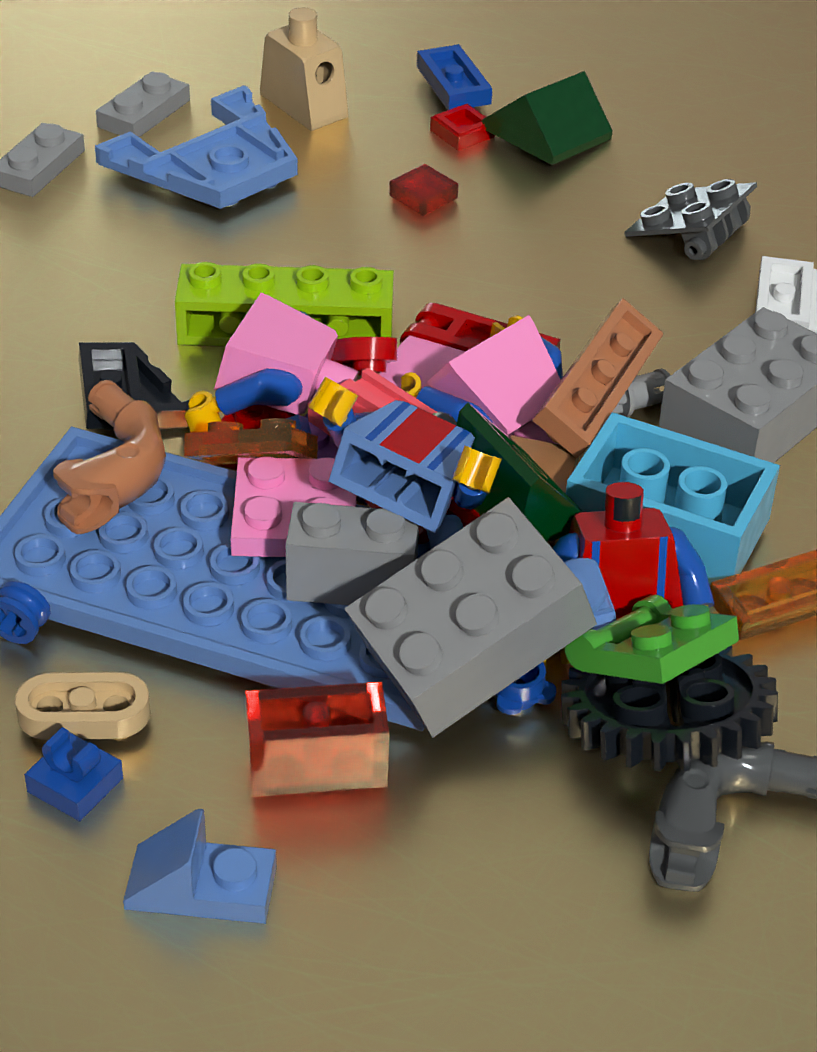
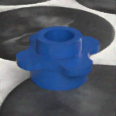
(526, 692)

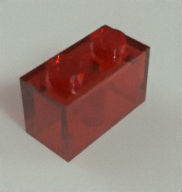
(317, 739)

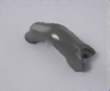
(685, 826)

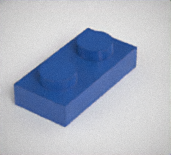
(454, 77)

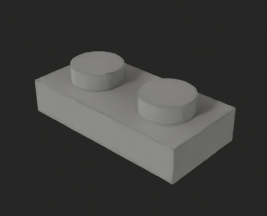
(143, 104)
(39, 158)

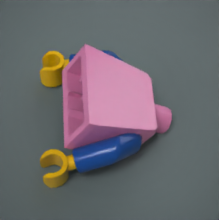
(271, 362)
(500, 377)

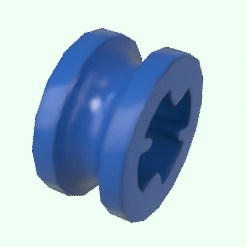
(21, 612)

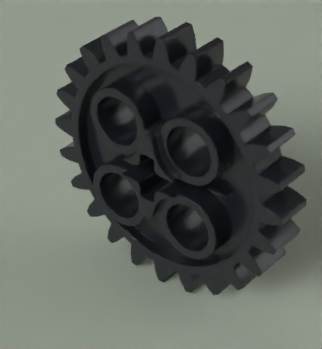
(715, 704)

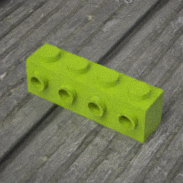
(217, 297)

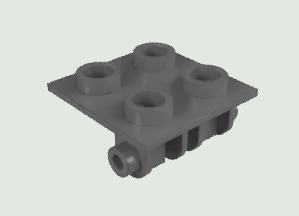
(701, 214)

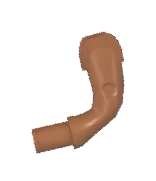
(116, 477)

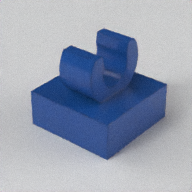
(73, 774)

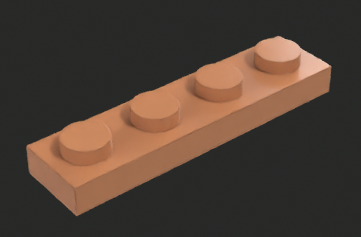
(598, 378)

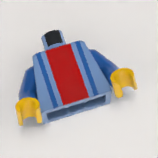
(403, 457)

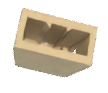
(304, 72)

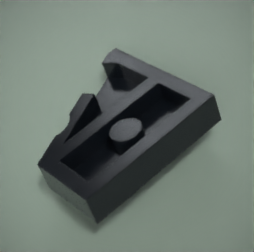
(135, 375)

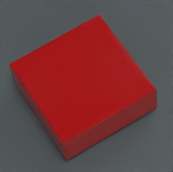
(460, 127)

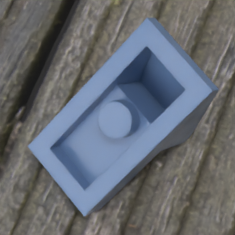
(194, 878)

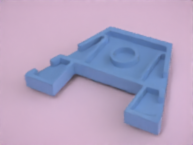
(215, 166)

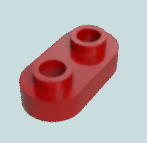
(365, 353)

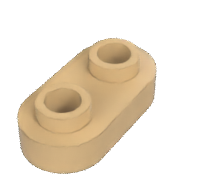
(84, 704)

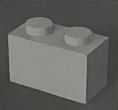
(344, 551)

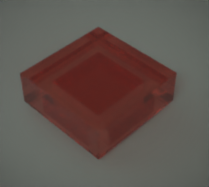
(423, 189)

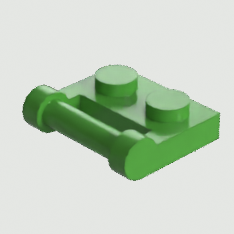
(653, 641)

